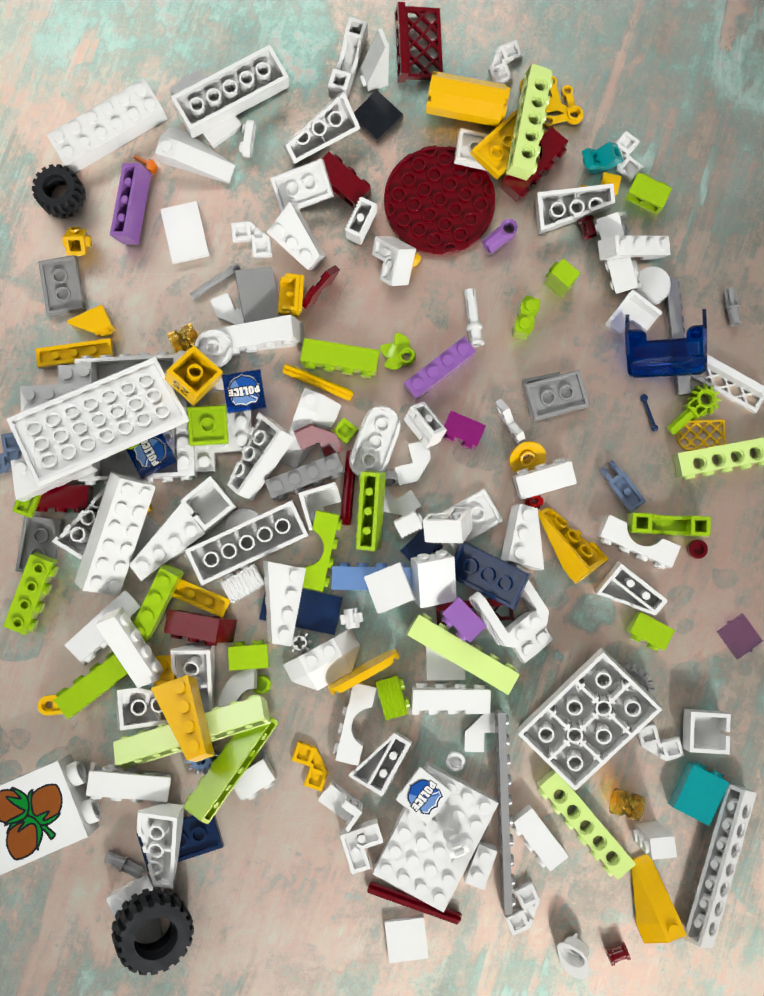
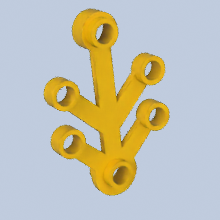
(556, 105)

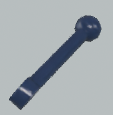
(643, 398)

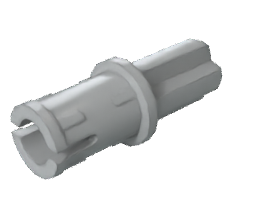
(732, 307)
(123, 864)

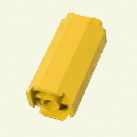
(467, 99)

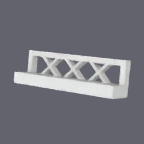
(736, 379)

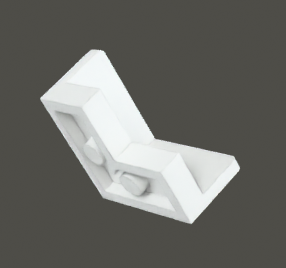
(396, 259)
(641, 313)
(317, 499)
(448, 527)
(342, 803)
(357, 840)

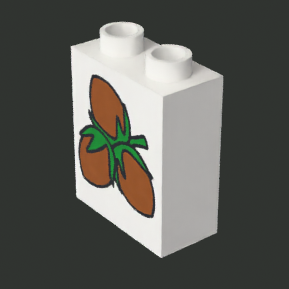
(44, 812)

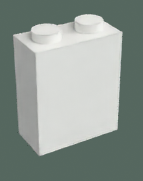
(433, 578)

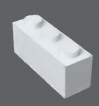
(544, 478)
(538, 838)
(654, 840)

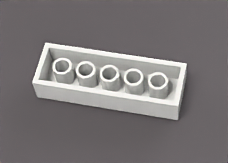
(230, 91)
(107, 126)
(114, 534)
(247, 542)

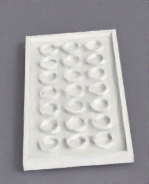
(96, 421)

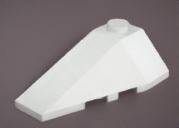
(376, 64)
(181, 151)
(314, 410)
(199, 662)
(161, 837)
(150, 930)

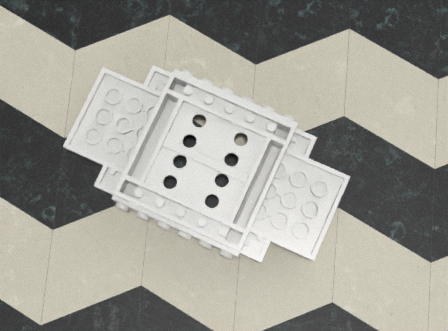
(189, 459)

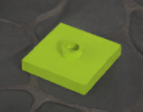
(207, 425)

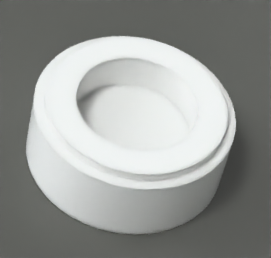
(455, 761)

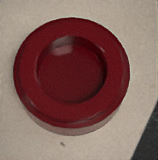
(697, 549)

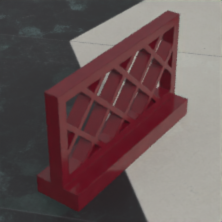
(403, 38)

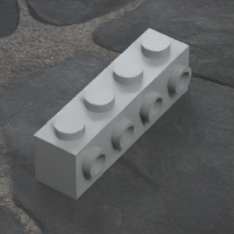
(304, 476)

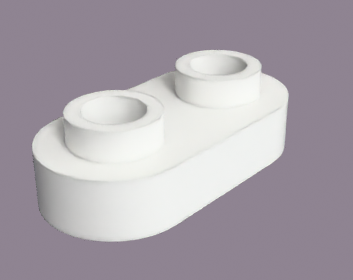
(249, 131)

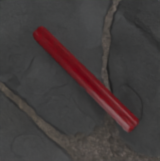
(412, 902)

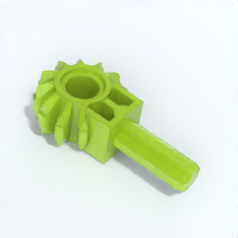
(695, 408)

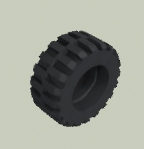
(166, 950)

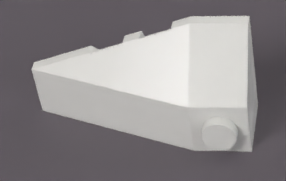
(137, 709)

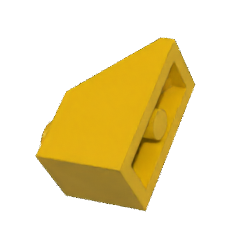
(94, 322)

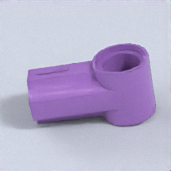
(499, 236)

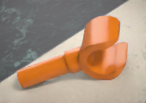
(150, 164)

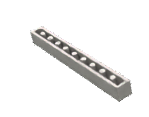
(675, 331)

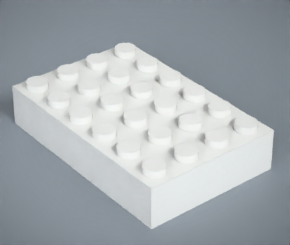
(589, 719)
(417, 853)

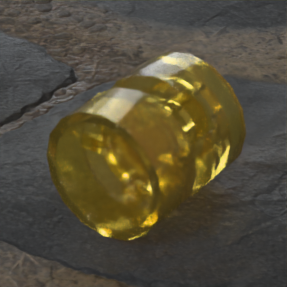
(184, 338)
(623, 803)

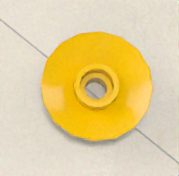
(535, 456)

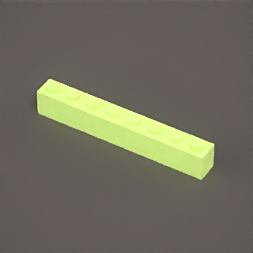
(221, 722)

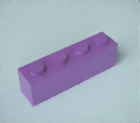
(130, 203)
(439, 368)

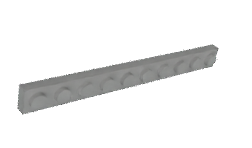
(505, 819)

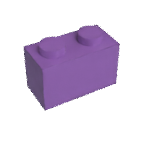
(464, 620)

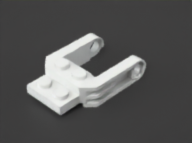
(526, 633)

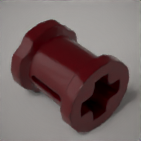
(588, 227)
(618, 954)

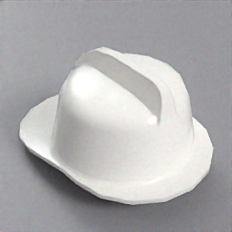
(574, 956)

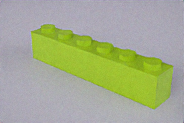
(227, 771)

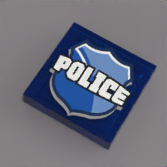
(244, 391)
(151, 456)

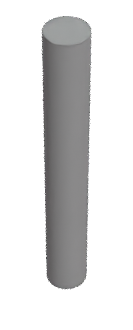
(214, 281)

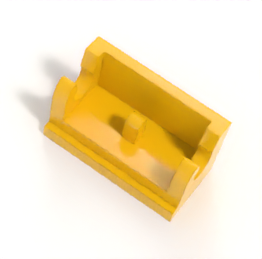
(290, 294)

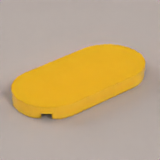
(364, 671)

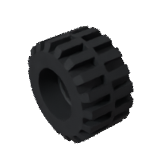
(48, 181)

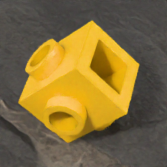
(72, 243)

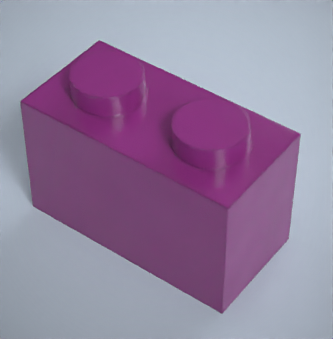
(463, 430)

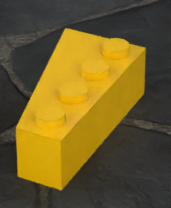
(186, 716)

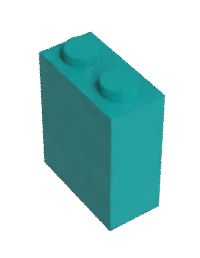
(699, 792)

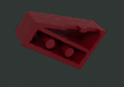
(200, 627)

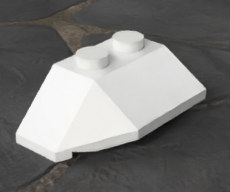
(325, 662)

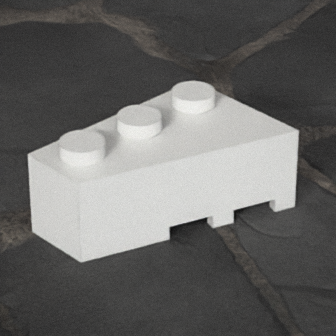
(296, 237)
(629, 589)

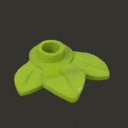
(395, 351)

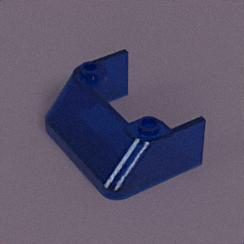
(666, 356)

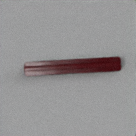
(348, 493)

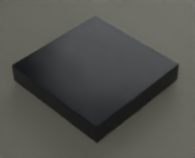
(377, 116)

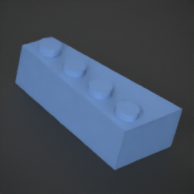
(352, 578)

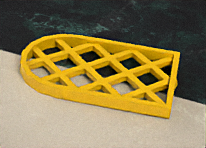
(696, 422)

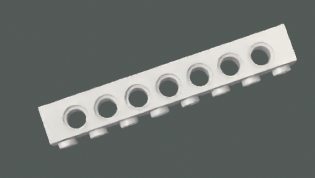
(719, 866)

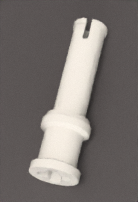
(474, 326)

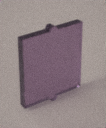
(739, 636)

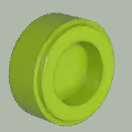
(263, 684)

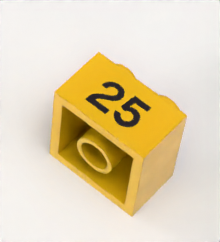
(193, 375)

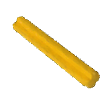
(318, 382)

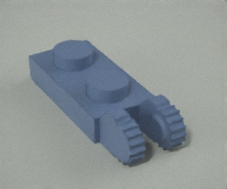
(623, 487)

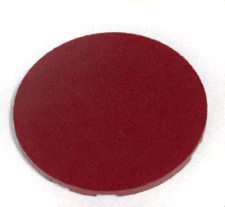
(437, 202)

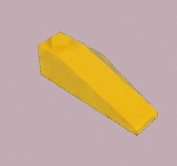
(575, 554)
(654, 910)

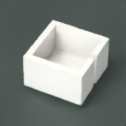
(210, 503)
(702, 731)

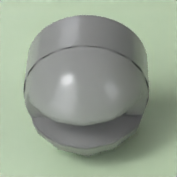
(391, 478)

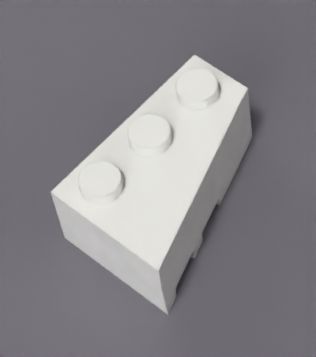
(523, 538)
(383, 764)

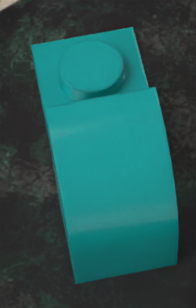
(602, 158)

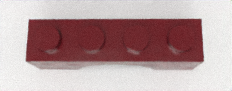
(552, 146)

